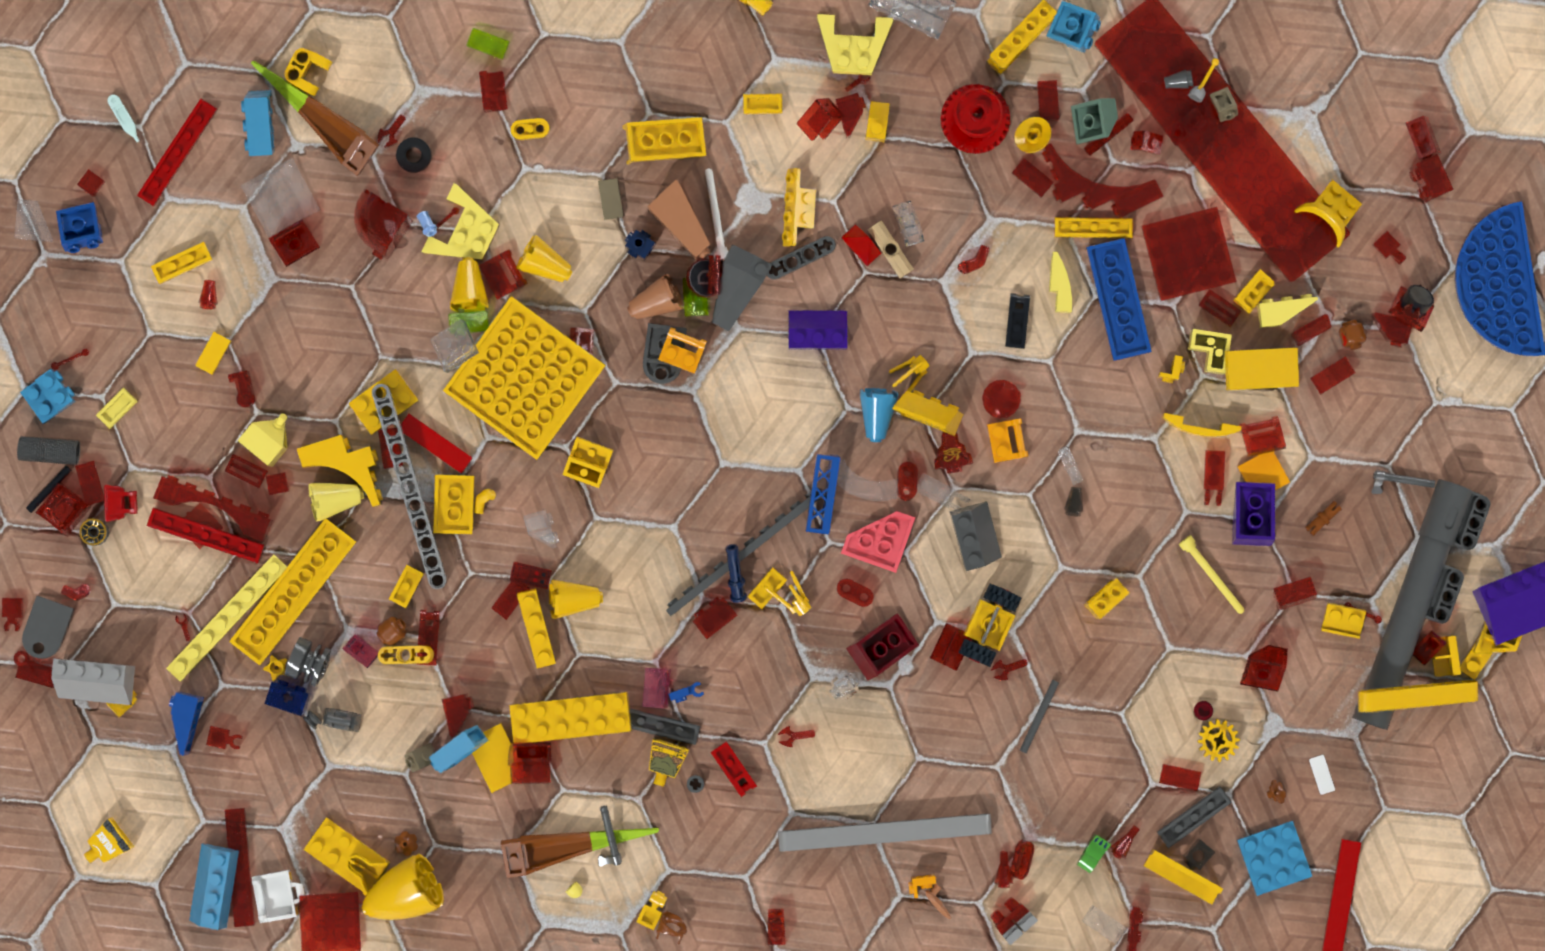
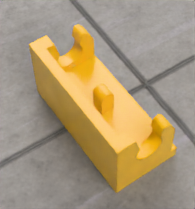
(1254, 291)

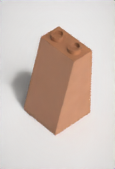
(678, 217)

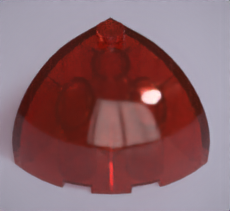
(379, 224)

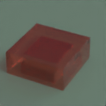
(91, 183)

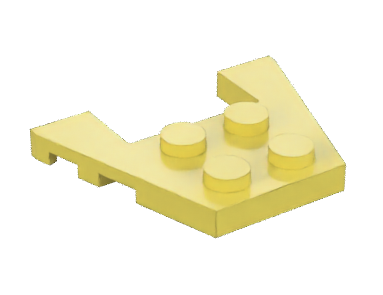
(853, 53)
(472, 233)

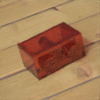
(1423, 137)

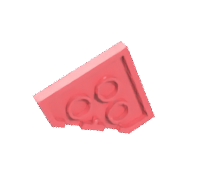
(881, 541)

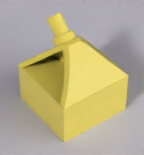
(266, 439)

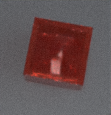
(1430, 178)

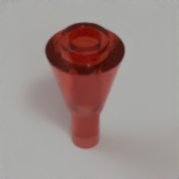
(1121, 847)
(1003, 875)

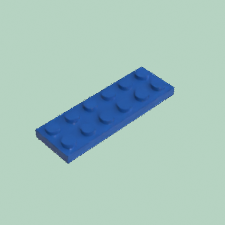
(1118, 299)

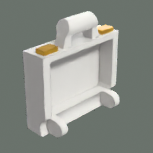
(276, 896)

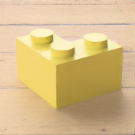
(1214, 345)

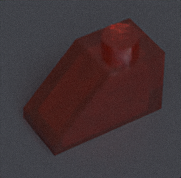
(852, 108)
(1392, 329)

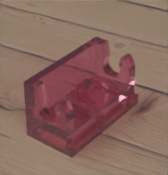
(656, 688)

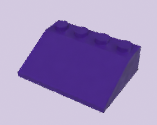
(1513, 603)

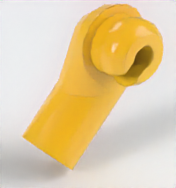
(482, 498)

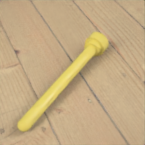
(1189, 545)

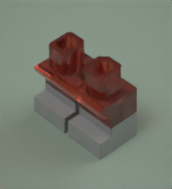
(1005, 924)

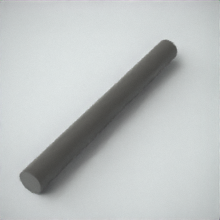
(1039, 716)

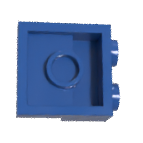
(79, 227)

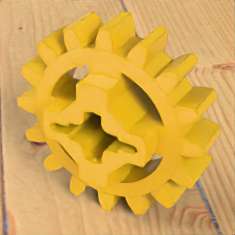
(1210, 737)

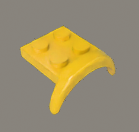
(1335, 207)

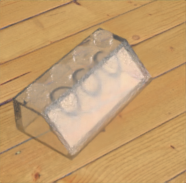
(923, 15)

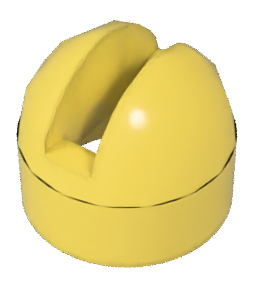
(574, 890)

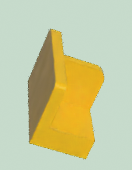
(1447, 659)

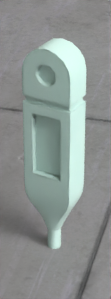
(123, 116)

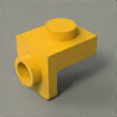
(1176, 368)

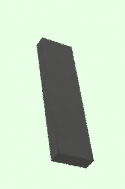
(664, 726)
(1194, 817)

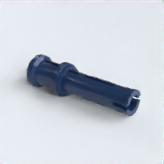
(736, 581)

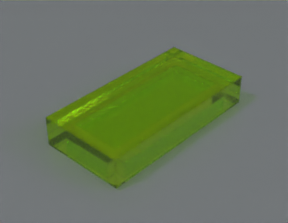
(487, 43)

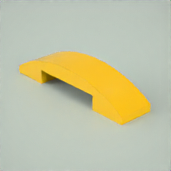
(1177, 422)

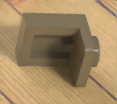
(419, 758)

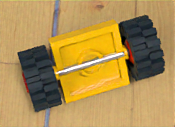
(989, 625)

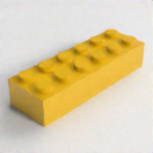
(570, 718)

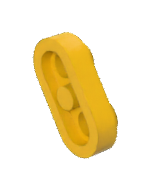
(530, 129)

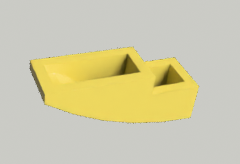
(1060, 285)

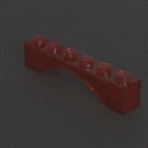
(250, 523)

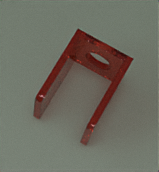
(820, 119)

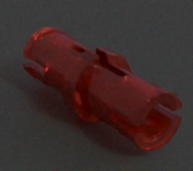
(714, 275)

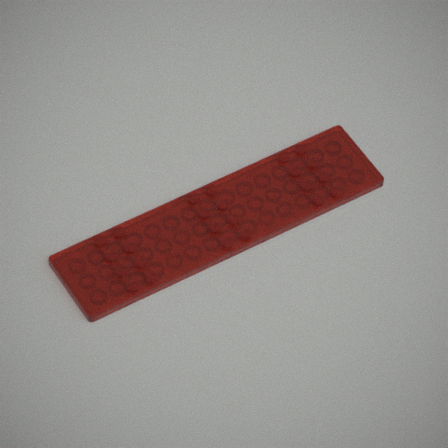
(1231, 155)

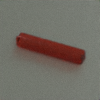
(1120, 124)

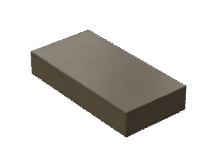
(610, 199)

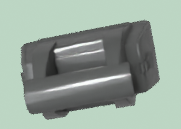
(342, 719)

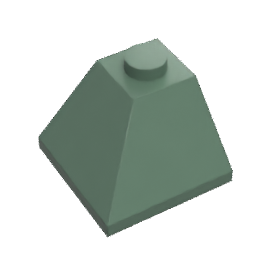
(1094, 119)

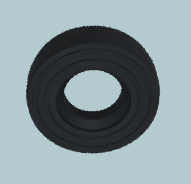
(417, 143)

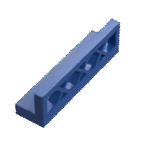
(829, 493)

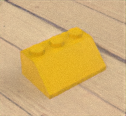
(929, 412)

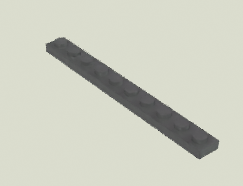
(750, 546)

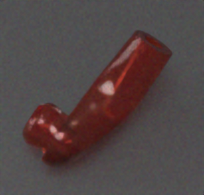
(976, 262)

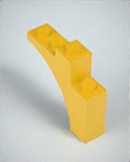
(356, 464)

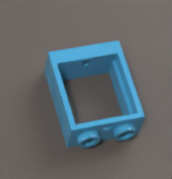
(458, 749)

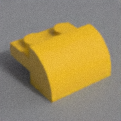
(588, 462)

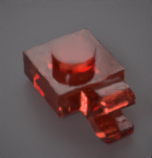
(1387, 246)

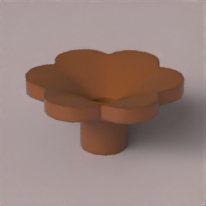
(1276, 792)
(410, 839)

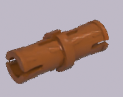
(1323, 518)

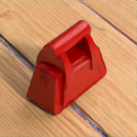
(115, 502)

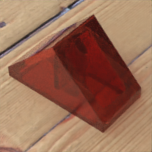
(1428, 647)

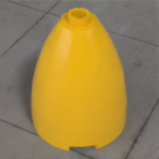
(404, 891)

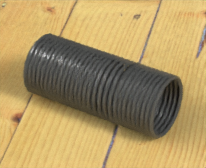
(52, 450)

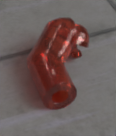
(77, 593)

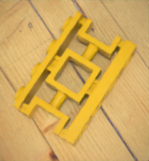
(1022, 37)

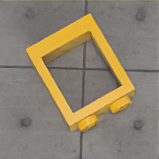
(1113, 594)

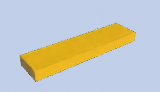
(1093, 227)

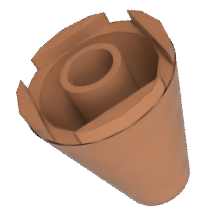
(656, 299)

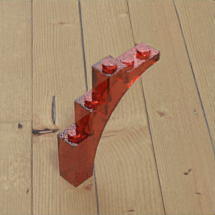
(1071, 184)

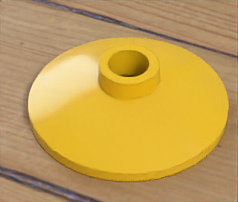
(1028, 130)

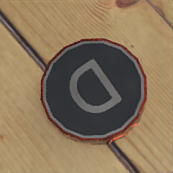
(697, 279)

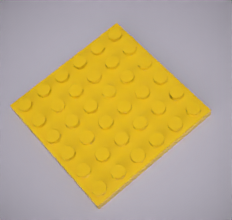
(524, 378)

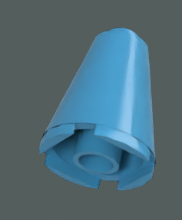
(877, 411)

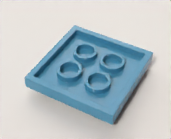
(1274, 858)

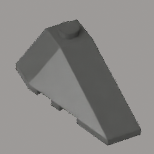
(739, 282)

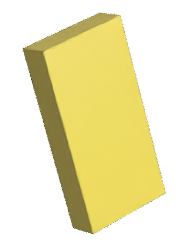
(116, 408)

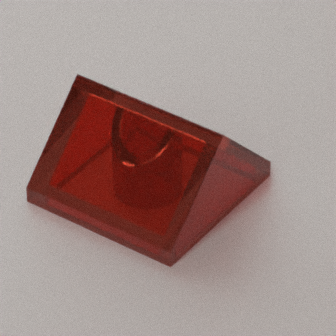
(294, 242)

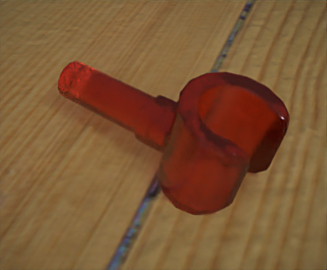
(859, 80)
(184, 626)

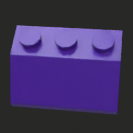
(817, 330)

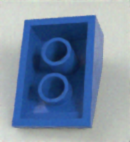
(185, 717)

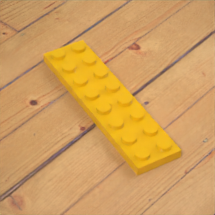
(292, 591)

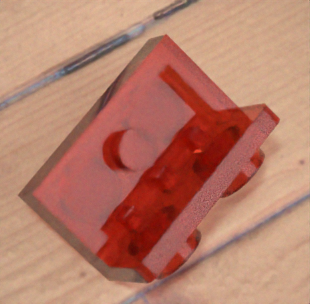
(714, 617)

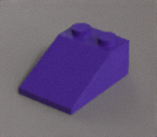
(1254, 514)

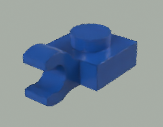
(680, 695)

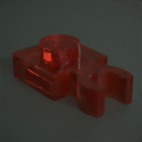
(12, 609)
(220, 737)

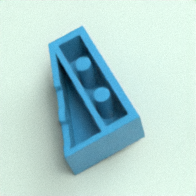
(258, 123)

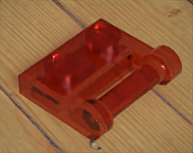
(497, 278)
(1264, 441)

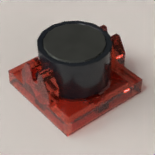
(1413, 306)

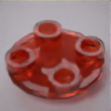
(1001, 399)

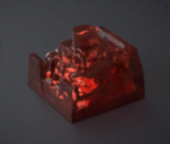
(63, 509)

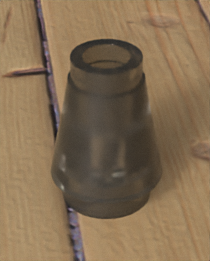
(1074, 502)

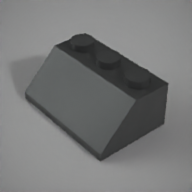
(975, 535)

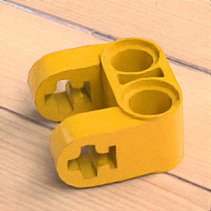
(303, 68)

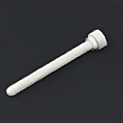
(721, 249)

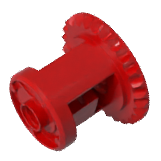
(978, 132)

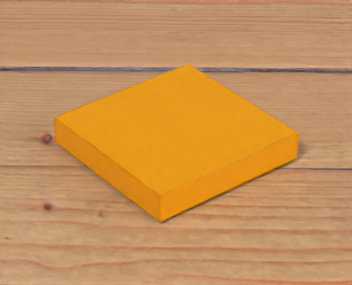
(1264, 469)

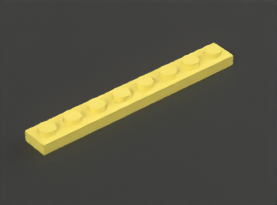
(227, 618)

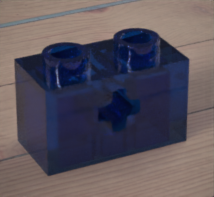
(295, 706)

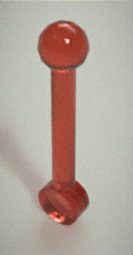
(455, 211)
(55, 365)
(1377, 619)

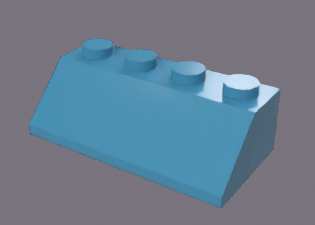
(213, 886)

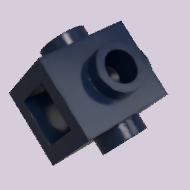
(642, 251)

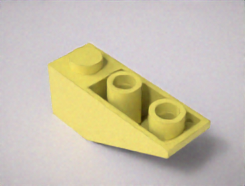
(1277, 313)

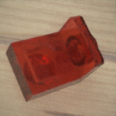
(1146, 142)

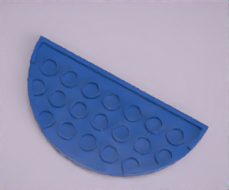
(1498, 283)

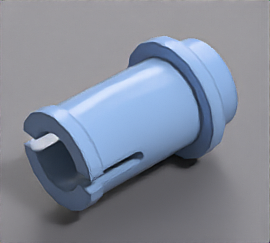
(429, 228)

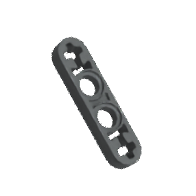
(799, 255)

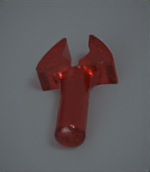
(392, 130)
(1008, 668)
(795, 735)

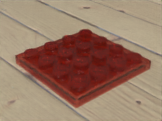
(1188, 254)

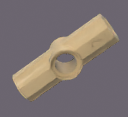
(898, 259)

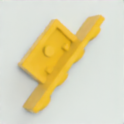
(798, 207)

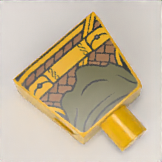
(666, 760)

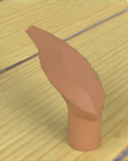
(937, 903)

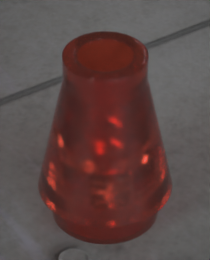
(208, 295)

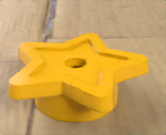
(271, 667)

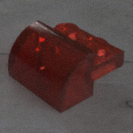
(530, 763)

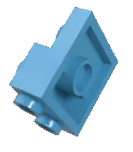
(1074, 26)
(48, 395)

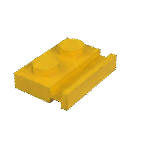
(1343, 620)

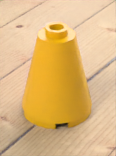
(543, 261)
(468, 288)
(572, 598)

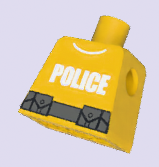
(108, 842)

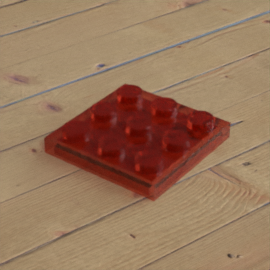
(330, 922)

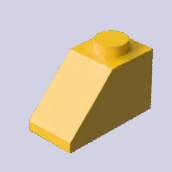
(877, 121)

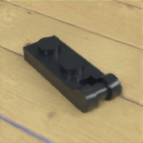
(1017, 321)

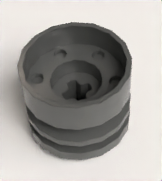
(307, 661)

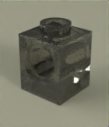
(1207, 854)

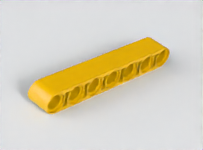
(1417, 696)

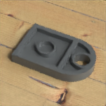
(654, 343)
(46, 625)

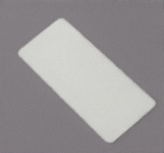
(1322, 774)

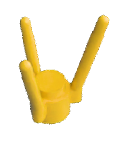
(918, 365)
(800, 603)

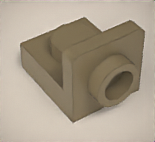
(1224, 104)

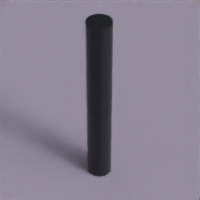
(48, 489)

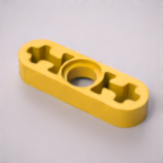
(399, 660)

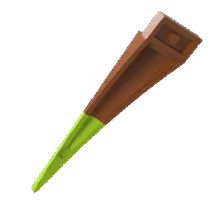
(341, 136)
(537, 852)

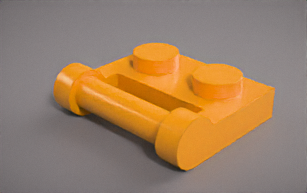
(679, 356)
(1001, 443)

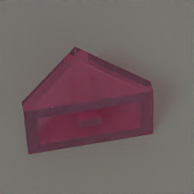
(361, 650)

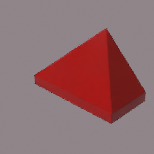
(861, 245)

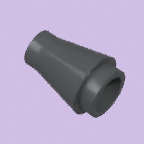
(1179, 80)

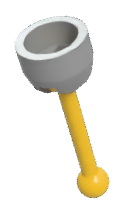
(1197, 92)

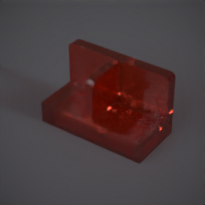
(493, 91)

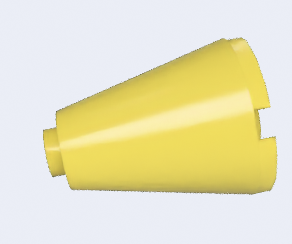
(333, 498)

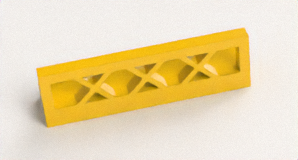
(1182, 876)

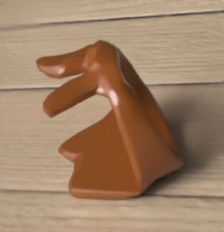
(668, 917)

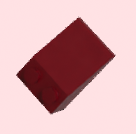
(882, 647)

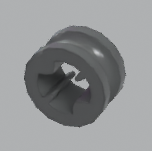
(312, 720)
(690, 787)

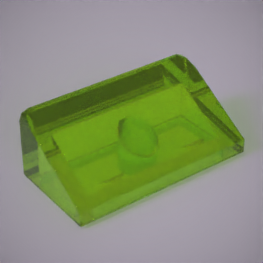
(692, 304)
(475, 321)

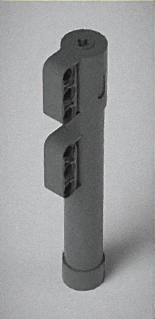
(1424, 586)

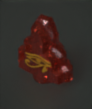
(951, 454)

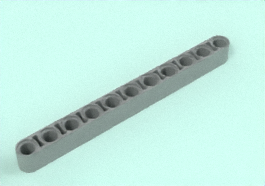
(402, 479)
(885, 832)

